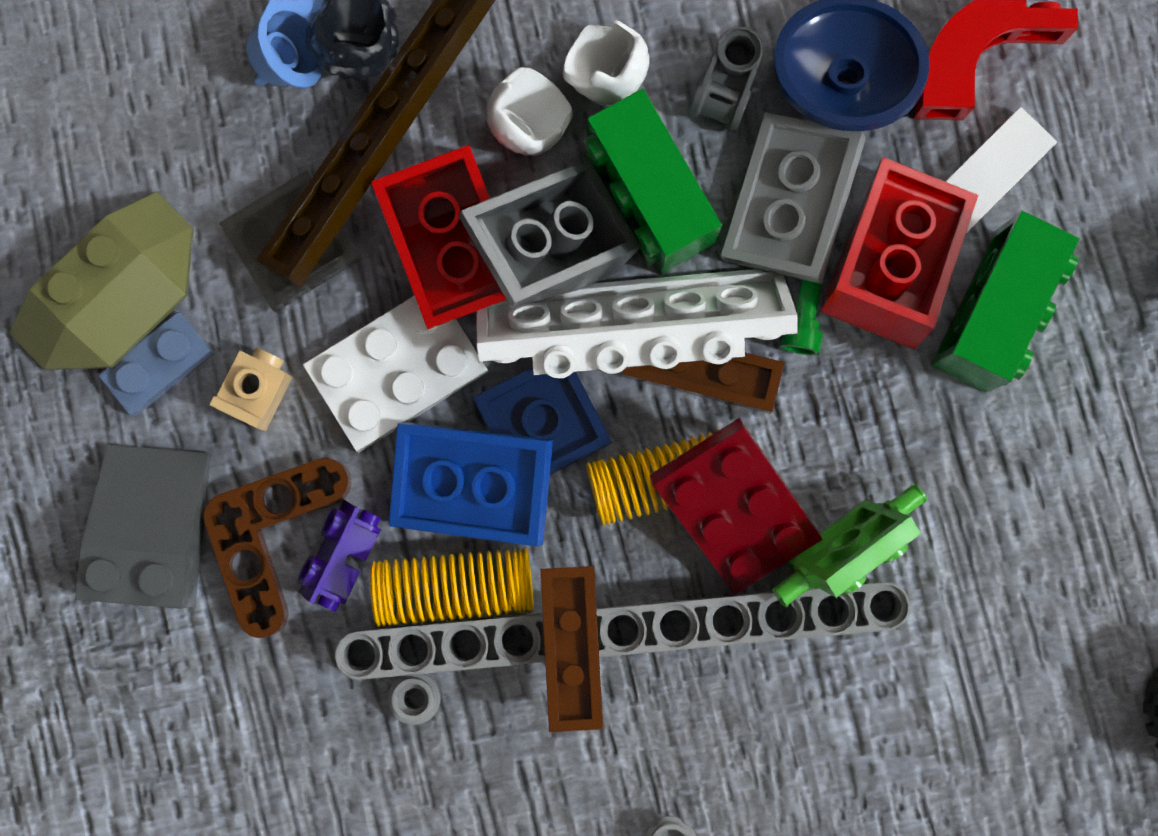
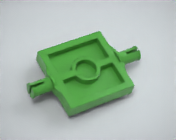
(854, 547)

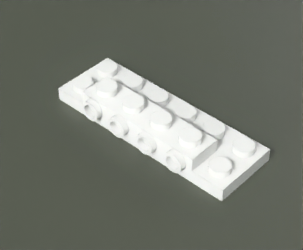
(640, 323)

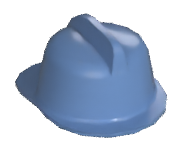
(279, 46)

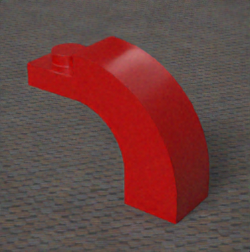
(969, 33)

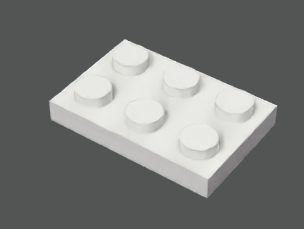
(393, 372)

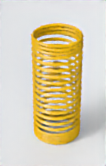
(600, 476)
(518, 590)

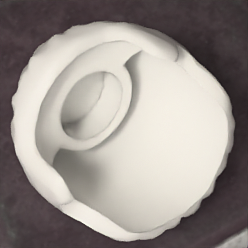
(607, 63)
(528, 112)

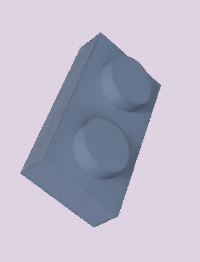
(157, 364)

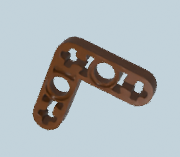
(257, 518)

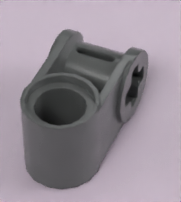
(727, 86)

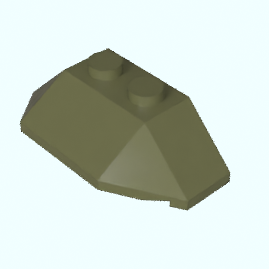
(108, 289)

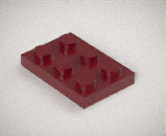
(736, 506)

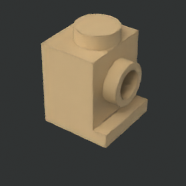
(259, 407)

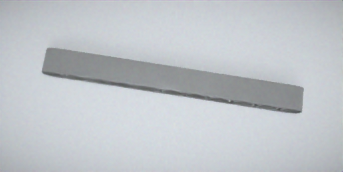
(700, 634)

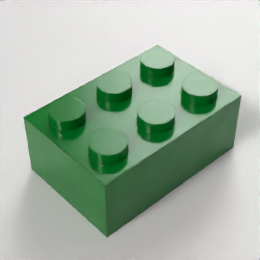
(650, 182)
(1007, 303)

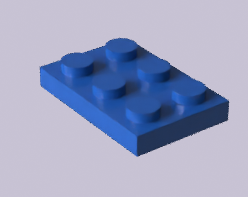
(470, 483)

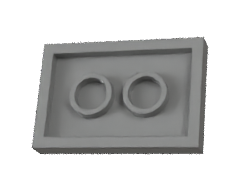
(793, 197)

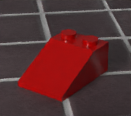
(430, 238)
(900, 254)

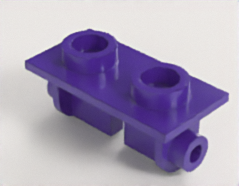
(326, 571)

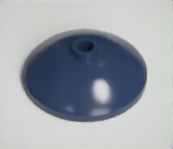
(857, 44)

